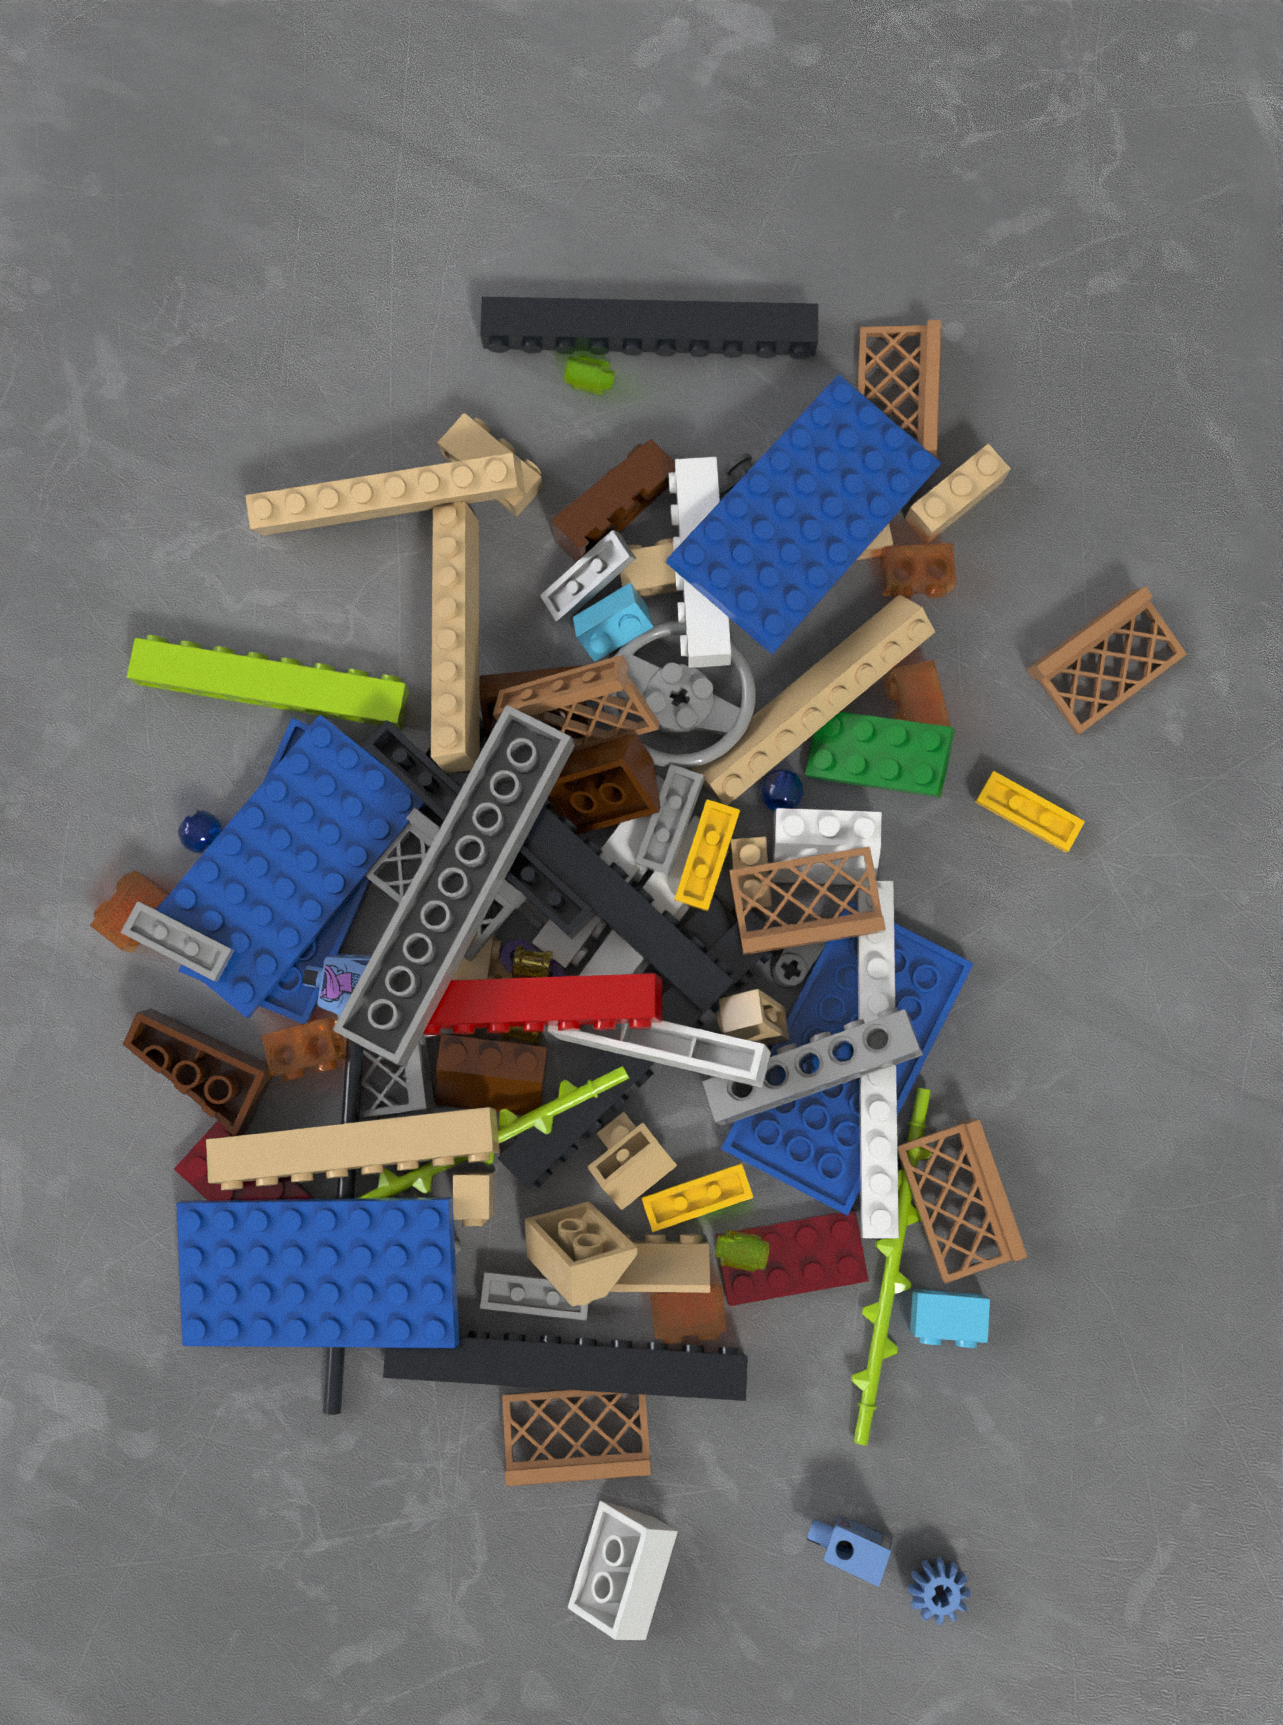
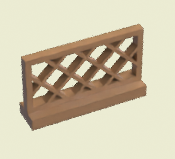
(927, 382)
(1098, 632)
(578, 685)
(813, 931)
(990, 1191)
(573, 1468)

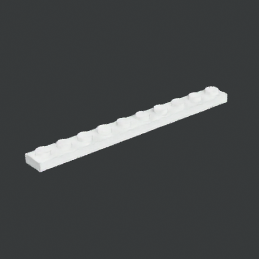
(878, 1089)

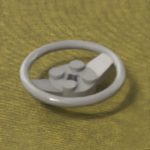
(703, 711)

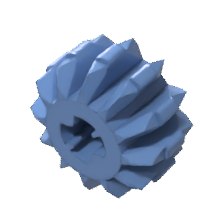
(953, 1588)

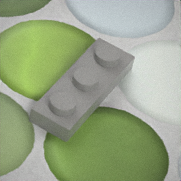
(587, 576)
(670, 823)
(177, 941)
(527, 1296)

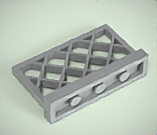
(426, 831)
(418, 1081)

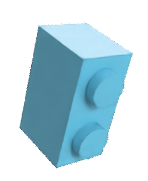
(612, 622)
(950, 1317)

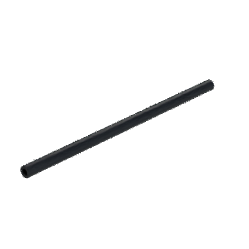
(345, 1190)

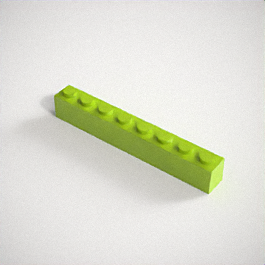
(267, 682)

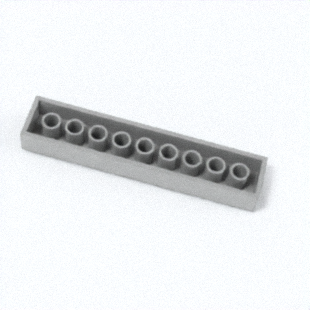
(454, 886)

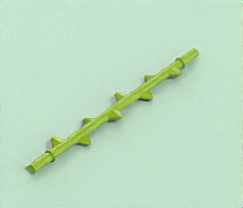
(508, 1127)
(892, 1282)

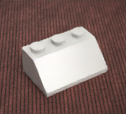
(819, 832)
(622, 1571)

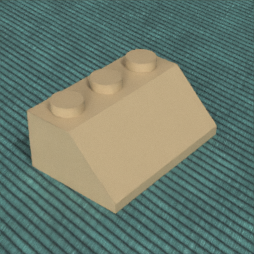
(578, 1251)
(667, 1265)

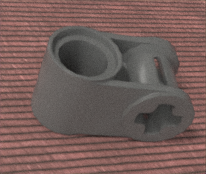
(801, 957)

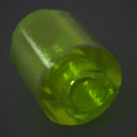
(589, 375)
(742, 1251)

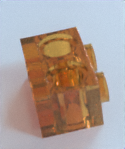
(915, 561)
(304, 1042)

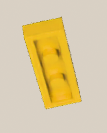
(1029, 811)
(707, 855)
(697, 1197)

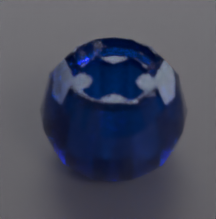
(781, 790)
(199, 831)

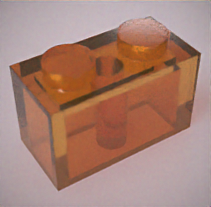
(918, 694)
(112, 915)
(688, 1314)

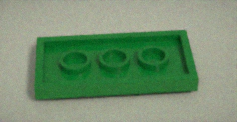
(882, 754)

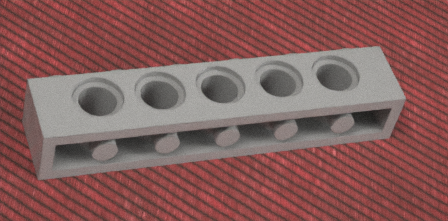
(901, 1047)

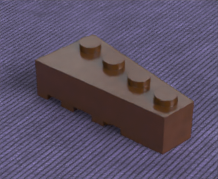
(613, 500)
(207, 1070)

